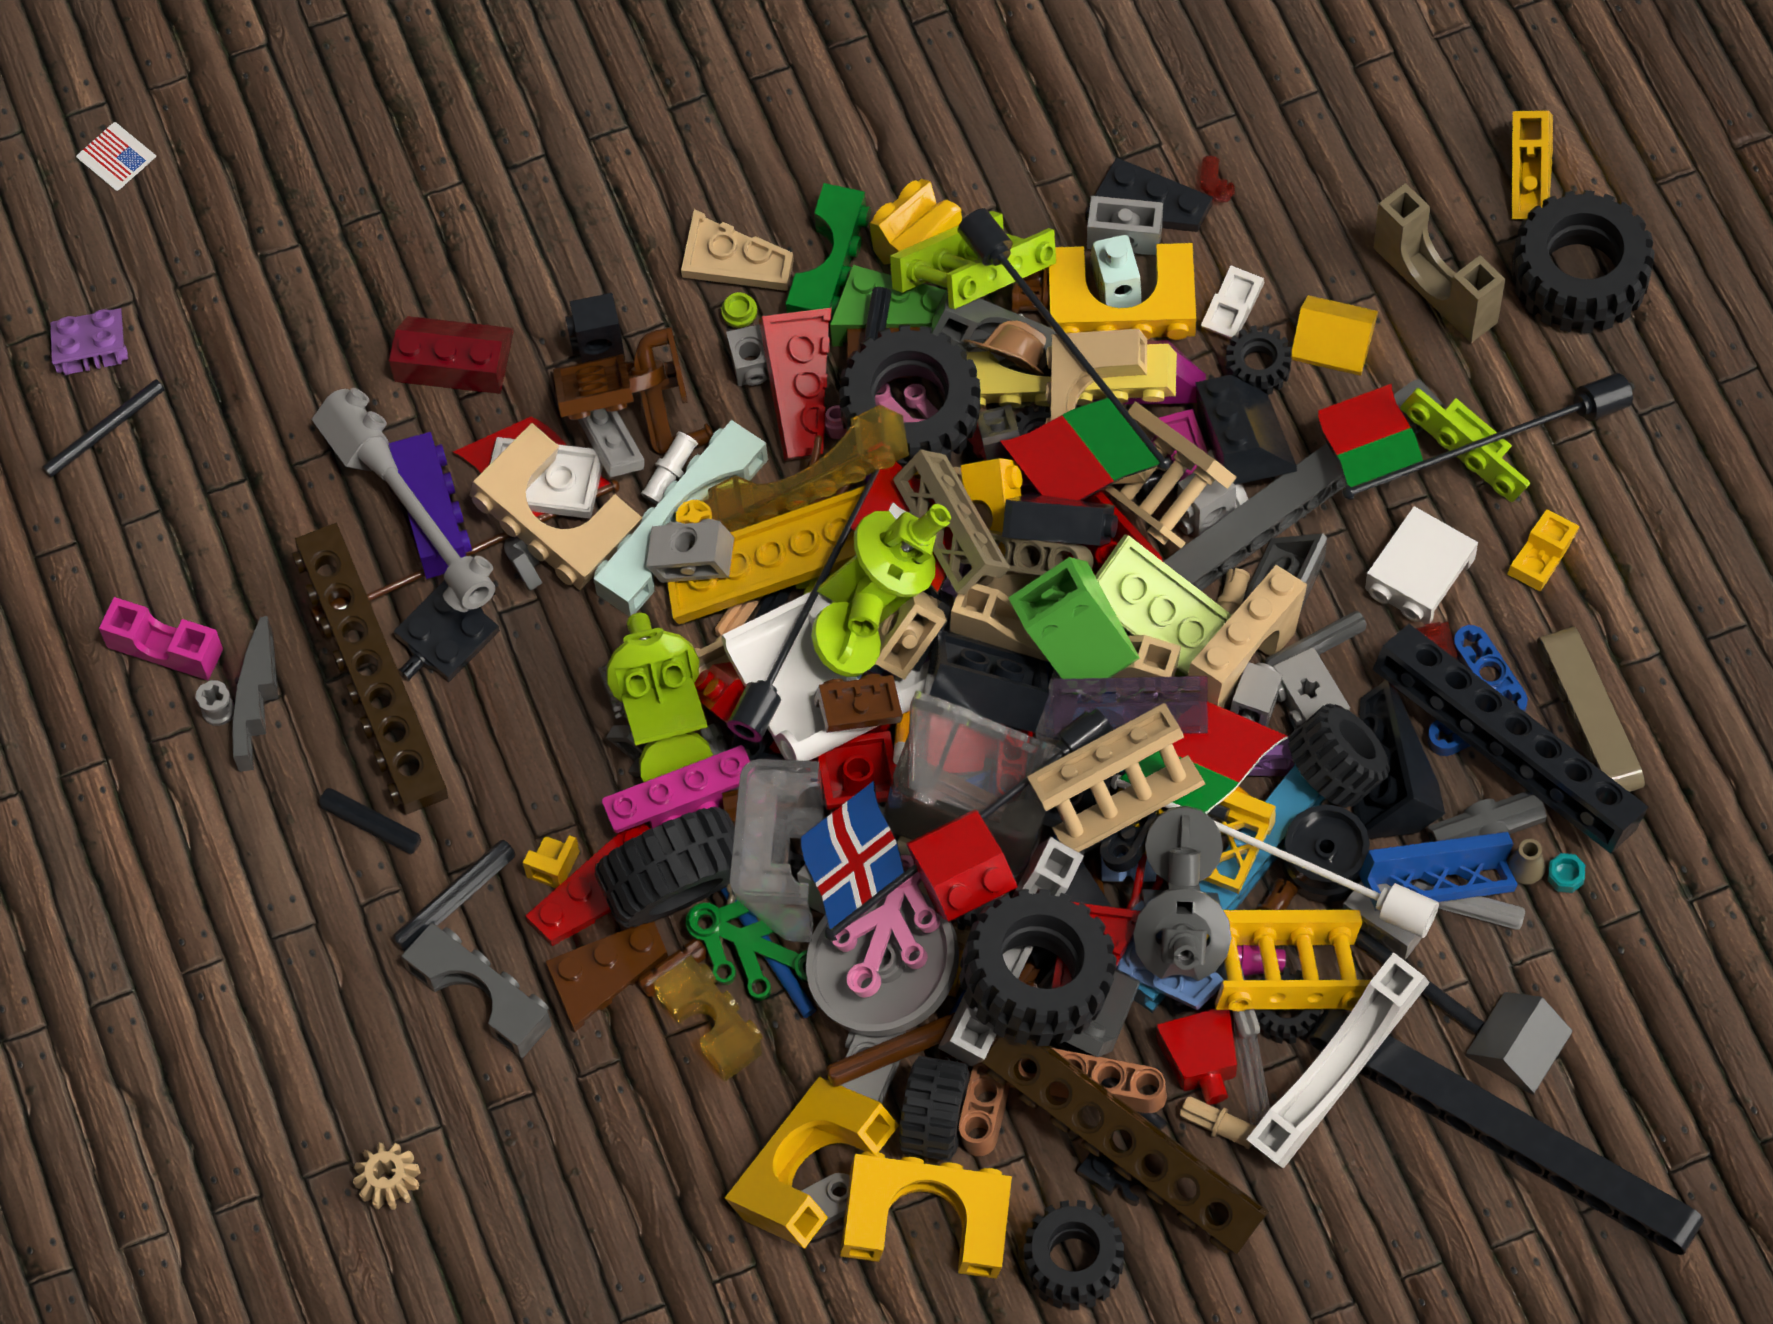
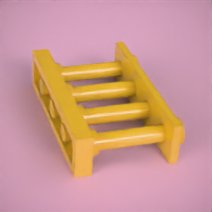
(1302, 930)

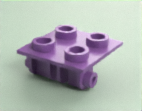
(88, 337)

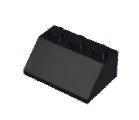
(1242, 429)
(988, 680)

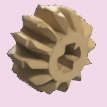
(380, 1188)

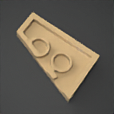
(726, 256)

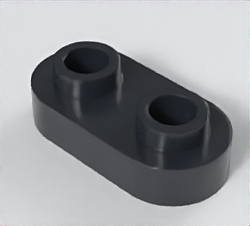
(1129, 841)

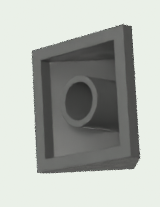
(1298, 555)
(1520, 1040)

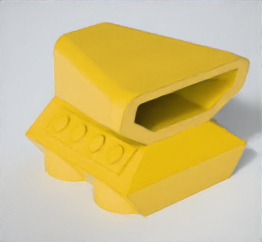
(911, 219)

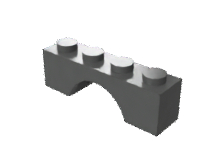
(977, 322)
(442, 961)

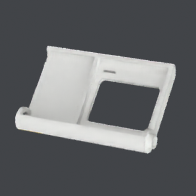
(797, 722)

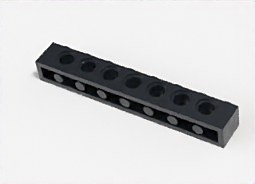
(1510, 738)

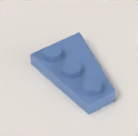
(1179, 987)

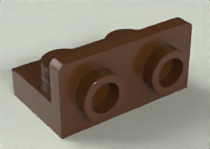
(858, 702)

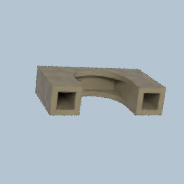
(1465, 298)

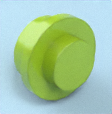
(739, 310)

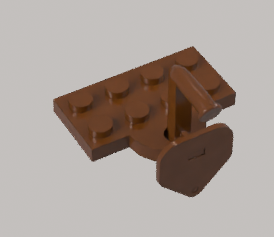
(611, 382)

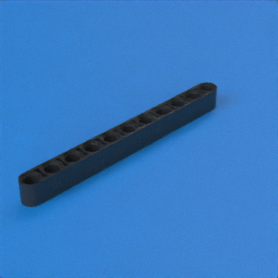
(1523, 1140)

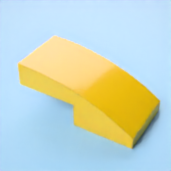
(1543, 550)

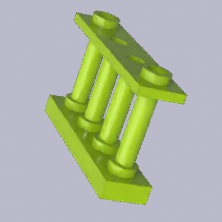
(970, 279)

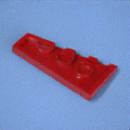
(578, 899)

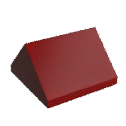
(855, 766)

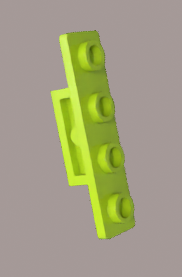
(1460, 427)

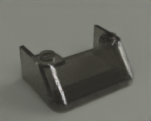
(912, 818)

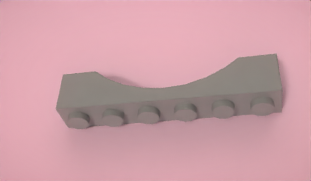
(1049, 868)

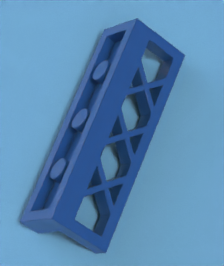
(1441, 858)

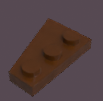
(601, 970)

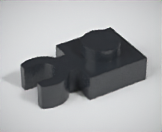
(1101, 1174)

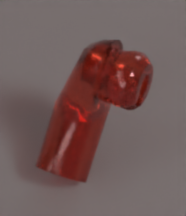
(1212, 184)

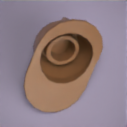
(1016, 343)

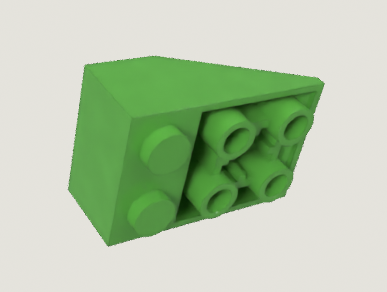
(1074, 622)

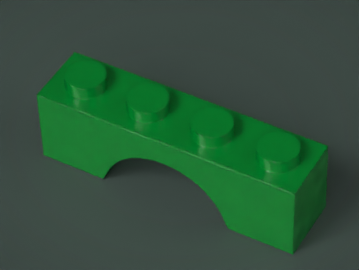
(839, 219)

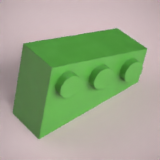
(910, 308)

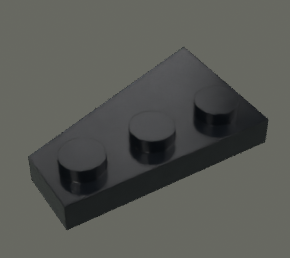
(1182, 205)

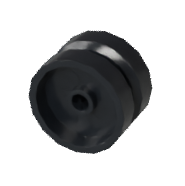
(1331, 840)

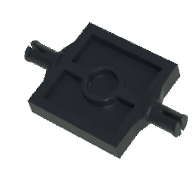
(443, 636)

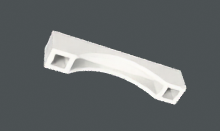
(1362, 1033)

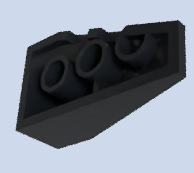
(1410, 793)

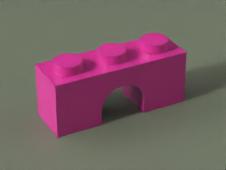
(136, 632)

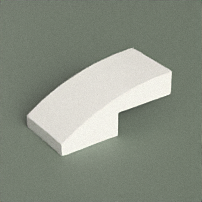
(1233, 302)

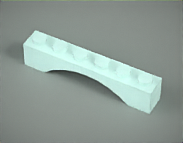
(731, 452)

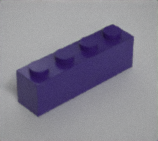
(420, 467)

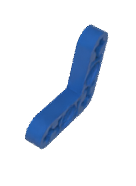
(1506, 684)

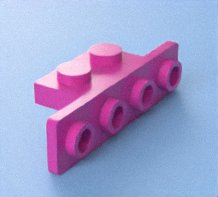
(677, 792)

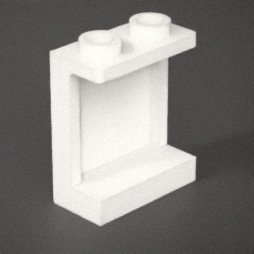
(1420, 565)

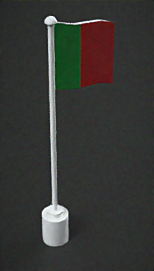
(1224, 760)

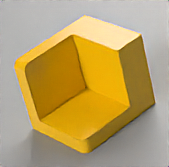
(552, 861)

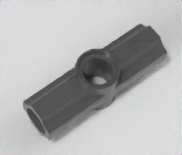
(1491, 818)

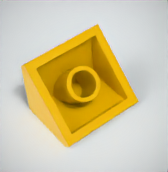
(1333, 335)

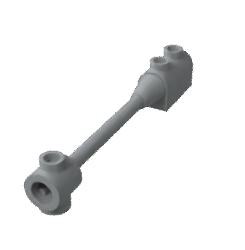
(362, 445)

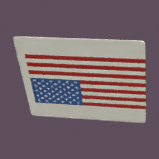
(116, 156)

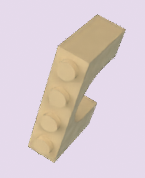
(1109, 353)
(572, 551)
(1261, 622)

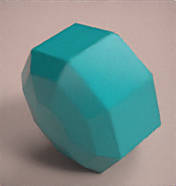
(1566, 873)

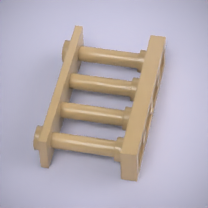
(1186, 458)
(1106, 757)

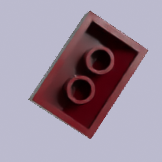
(450, 354)

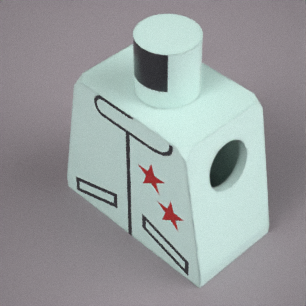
(1115, 266)

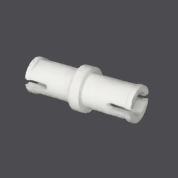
(669, 467)

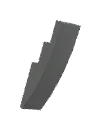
(255, 685)

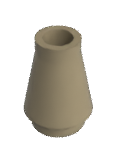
(1527, 862)

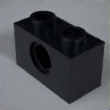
(594, 328)

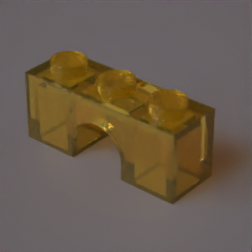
(691, 991)

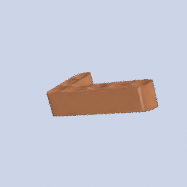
(990, 1114)

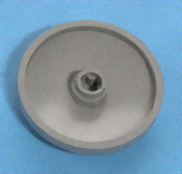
(905, 993)

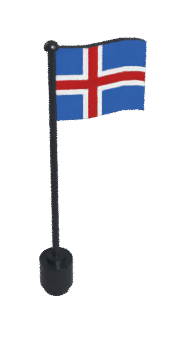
(858, 857)

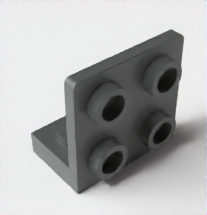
(1104, 1031)

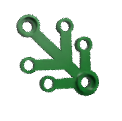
(747, 942)

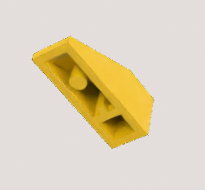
(1531, 160)

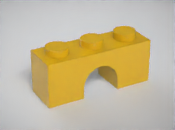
(991, 484)

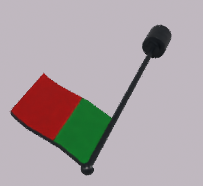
(1087, 444)
(1379, 445)

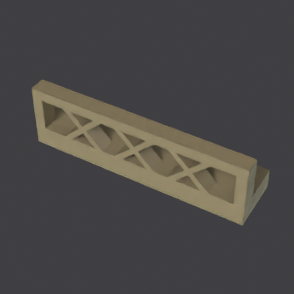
(968, 528)

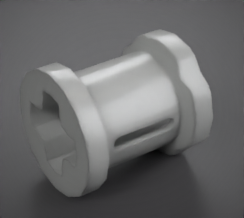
(215, 703)

